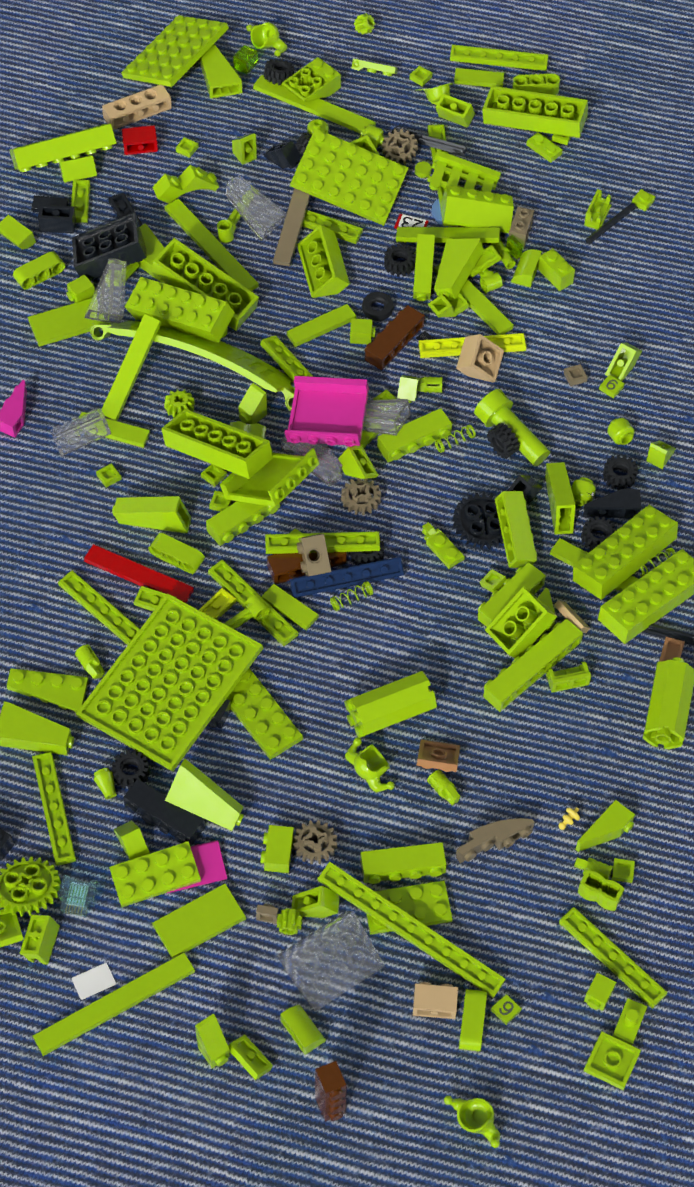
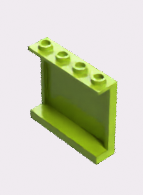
(272, 481)

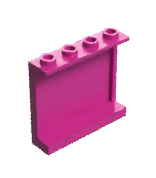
(327, 411)

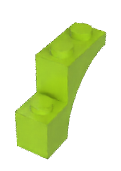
(193, 178)

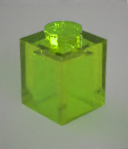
(245, 59)

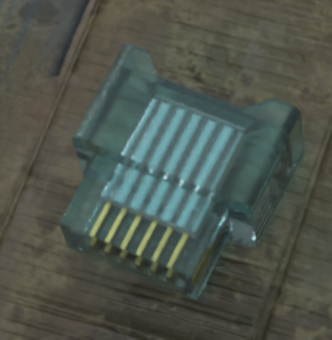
(77, 896)

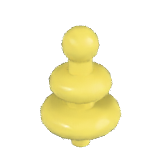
(572, 814)

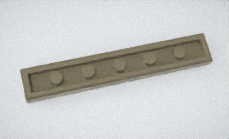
(291, 228)

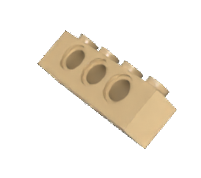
(137, 106)

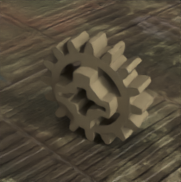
(405, 140)
(361, 496)
(313, 851)

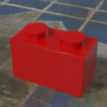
(139, 140)

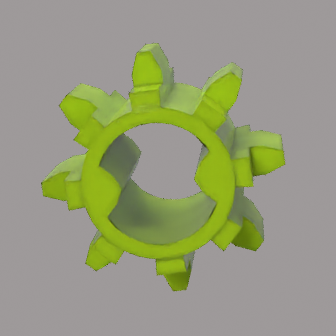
(364, 23)
(289, 921)

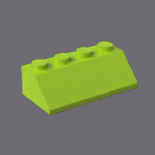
(477, 208)
(323, 263)

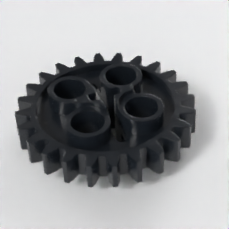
(466, 523)

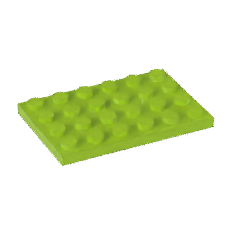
(174, 50)
(349, 176)

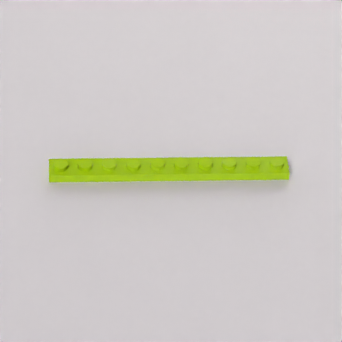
(411, 929)

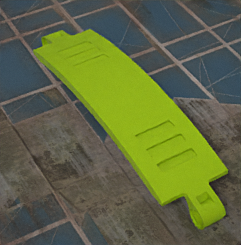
(221, 352)

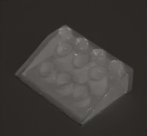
(331, 960)

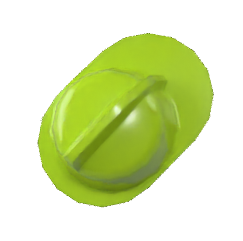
(435, 93)

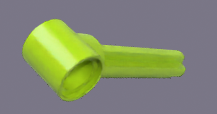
(227, 227)
(490, 281)
(255, 609)

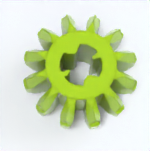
(178, 401)

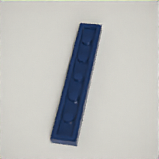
(347, 577)

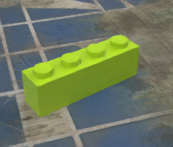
(415, 435)
(236, 520)
(515, 529)
(526, 577)
(403, 862)

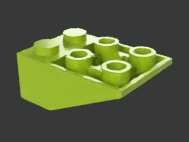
(314, 81)

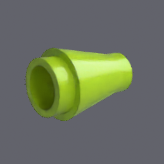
(105, 782)

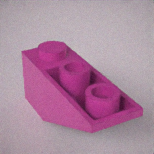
(13, 411)

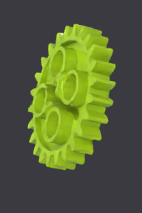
(28, 886)

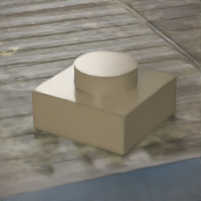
(575, 375)
(267, 913)

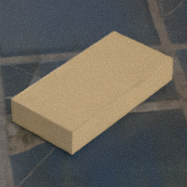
(571, 615)

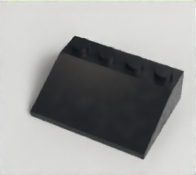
(113, 240)

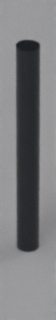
(610, 223)

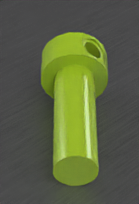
(496, 409)

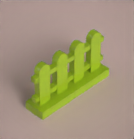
(463, 169)

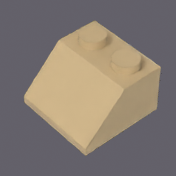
(480, 358)

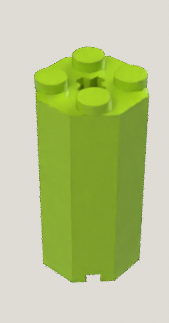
(390, 704)
(669, 704)

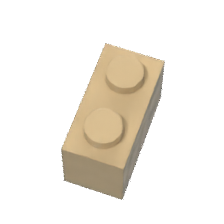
(435, 1000)

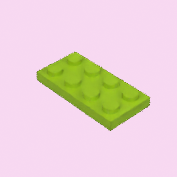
(155, 874)
(423, 902)

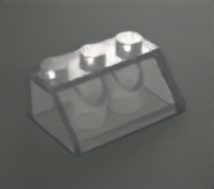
(80, 431)

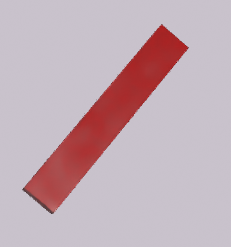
(137, 573)

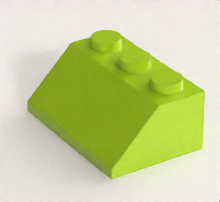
(520, 623)

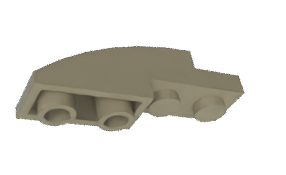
(501, 833)

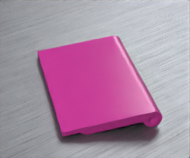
(209, 864)

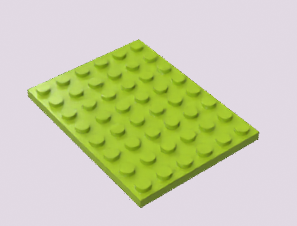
(169, 682)

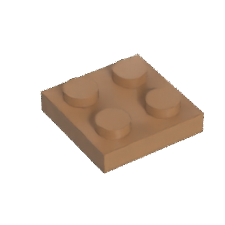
(438, 755)

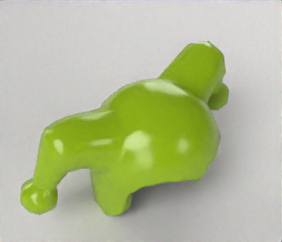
(267, 36)
(369, 765)
(476, 1117)

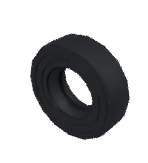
(377, 315)

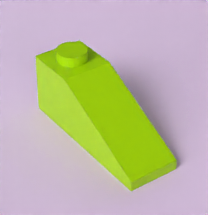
(607, 827)
(212, 1042)

